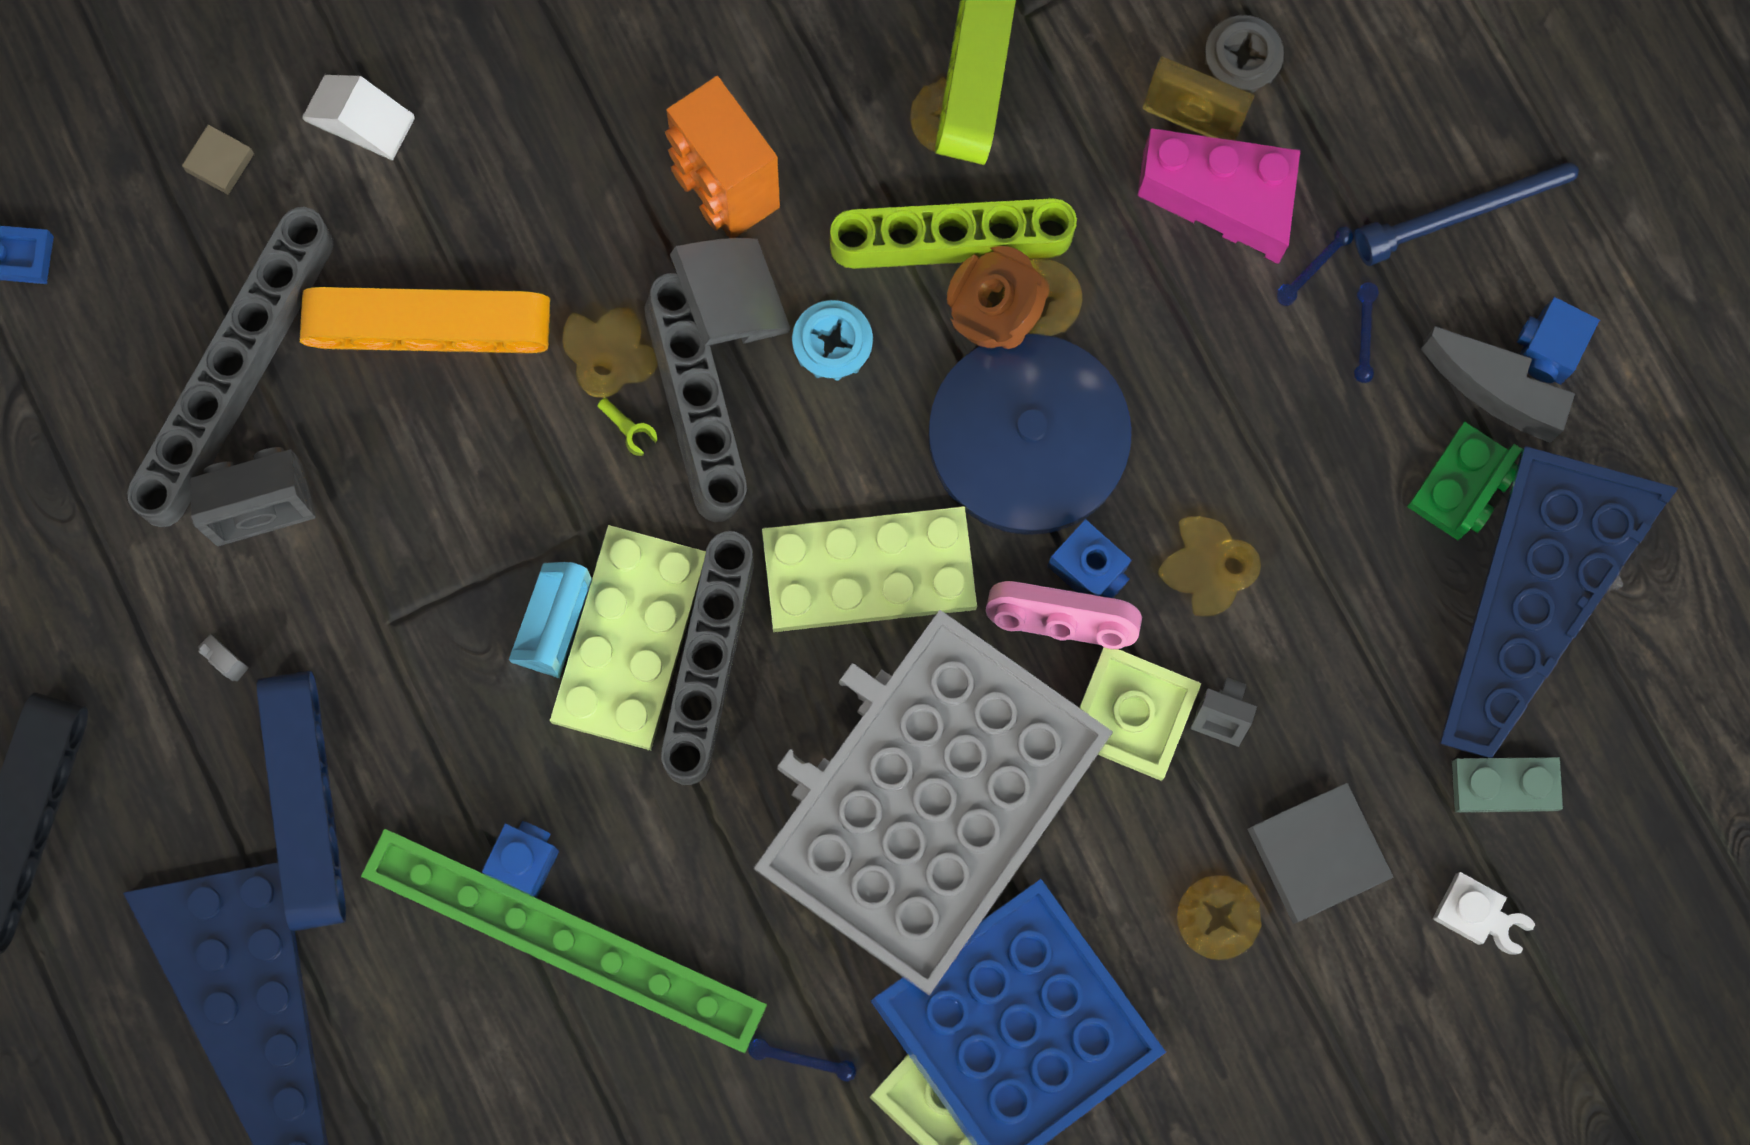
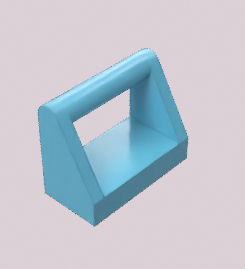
(552, 618)

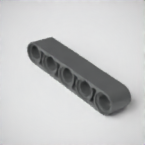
(689, 420)
(708, 633)

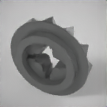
(1264, 46)

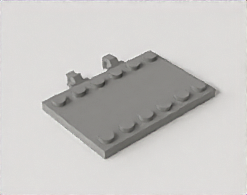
(930, 799)

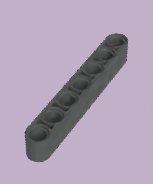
(231, 342)

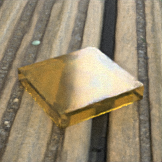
(1197, 100)

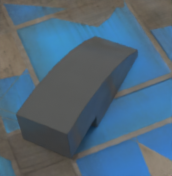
(1499, 383)

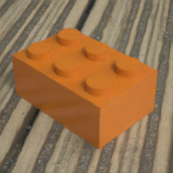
(722, 159)

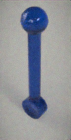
(1288, 293)
(1367, 295)
(760, 1049)

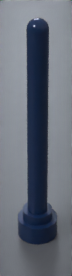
(1378, 241)

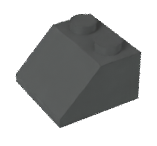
(250, 497)

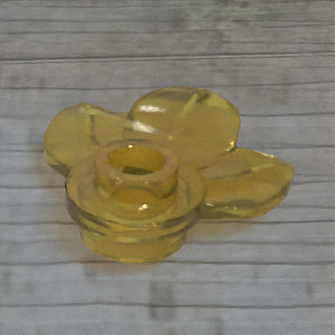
(608, 344)
(1202, 567)

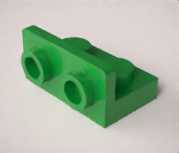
(1464, 481)

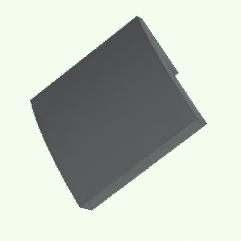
(729, 290)
(1320, 853)

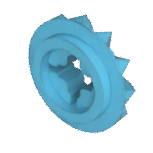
(823, 319)

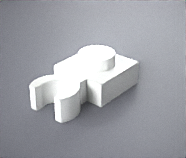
(1476, 912)

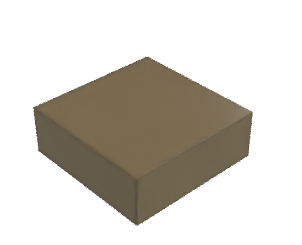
(218, 159)

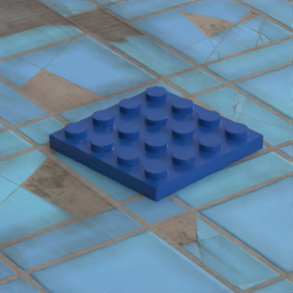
(1021, 1026)

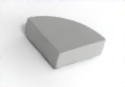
(222, 658)

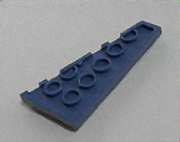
(1550, 567)
(243, 994)

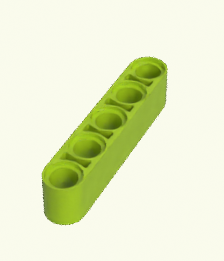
(974, 79)
(932, 248)

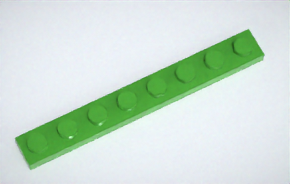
(564, 941)

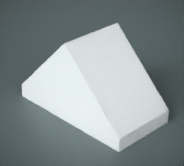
(359, 114)

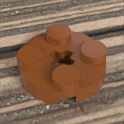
(1014, 315)

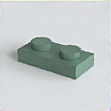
(1507, 784)

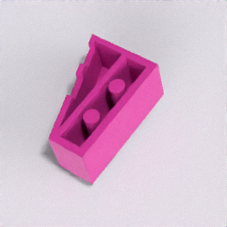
(1225, 185)

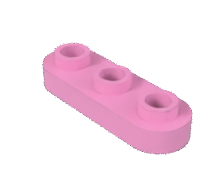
(1063, 614)

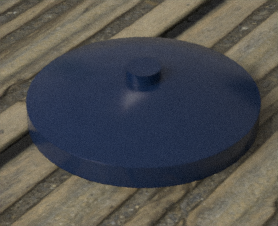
(1030, 435)

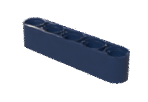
(301, 801)

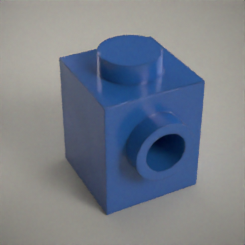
(1556, 340)
(1090, 563)
(522, 858)

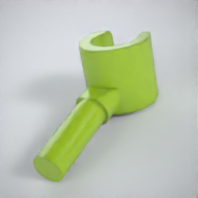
(626, 425)

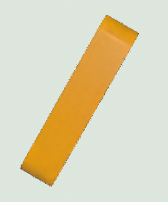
(425, 320)

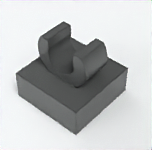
(1224, 713)

